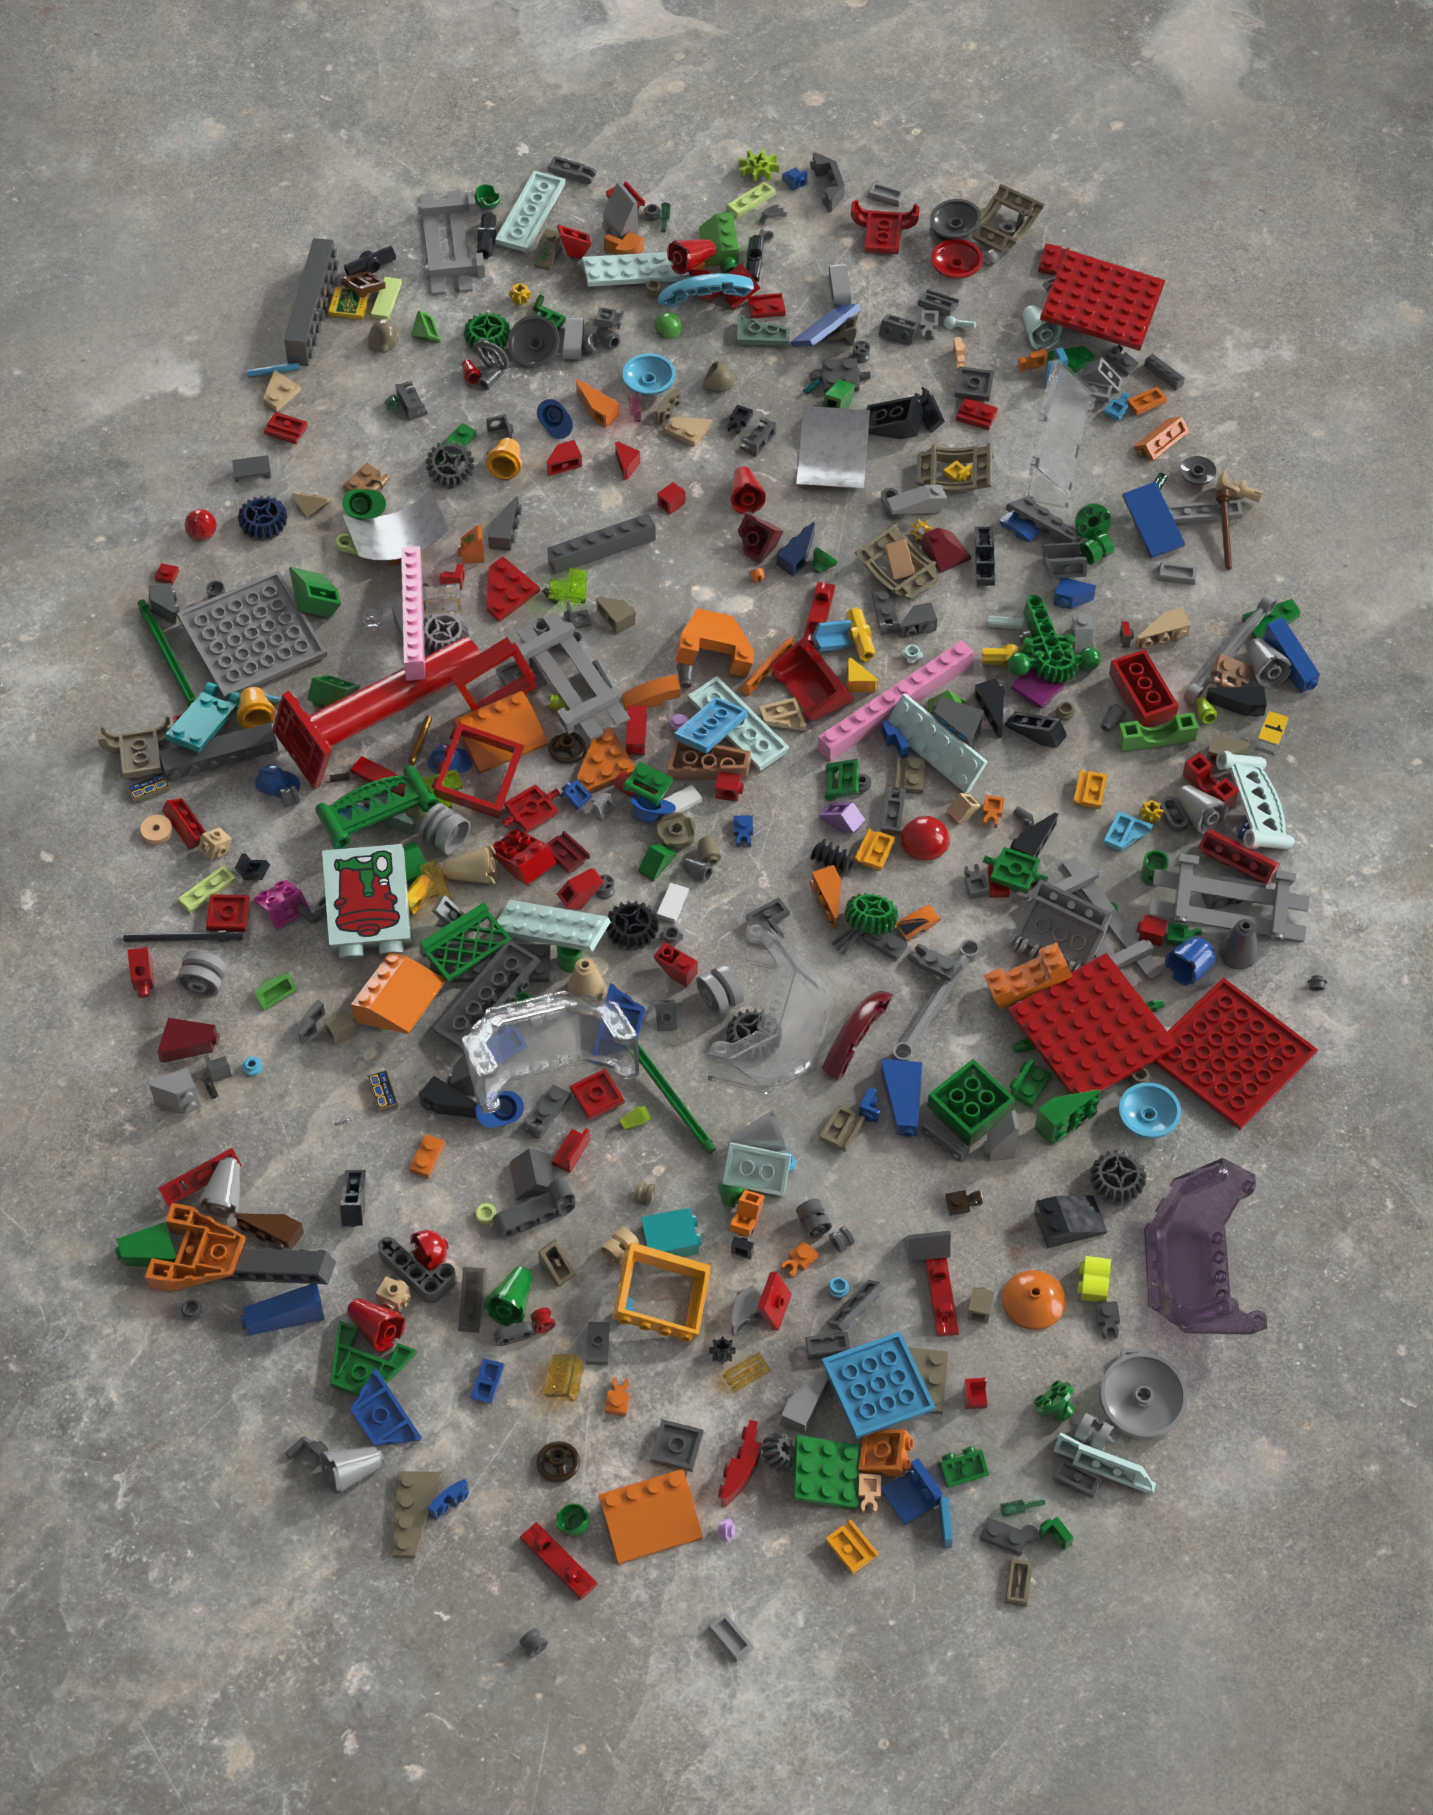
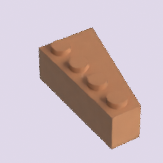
(692, 764)

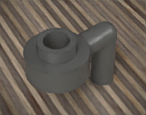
(1010, 229)
(312, 917)
(313, 1447)

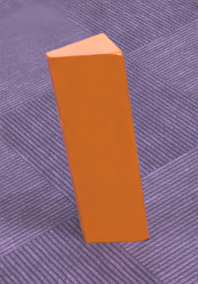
(764, 670)

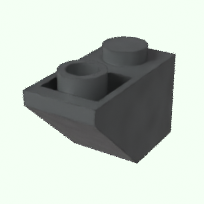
(163, 601)
(919, 620)

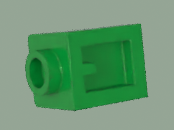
(1059, 1532)

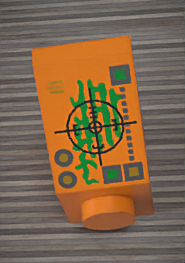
(472, 546)

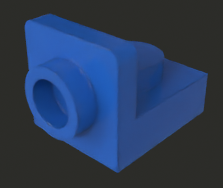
(795, 178)
(575, 794)
(868, 1106)

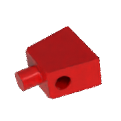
(141, 971)

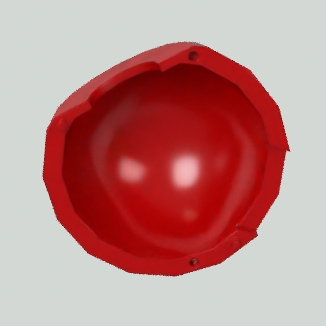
(925, 838)

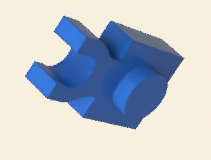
(743, 828)

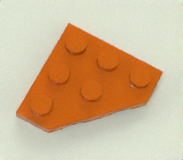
(604, 762)

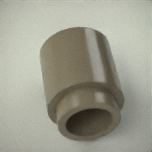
(709, 850)

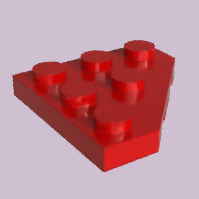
(507, 589)

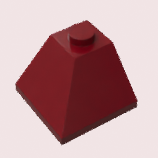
(944, 549)

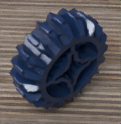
(263, 522)

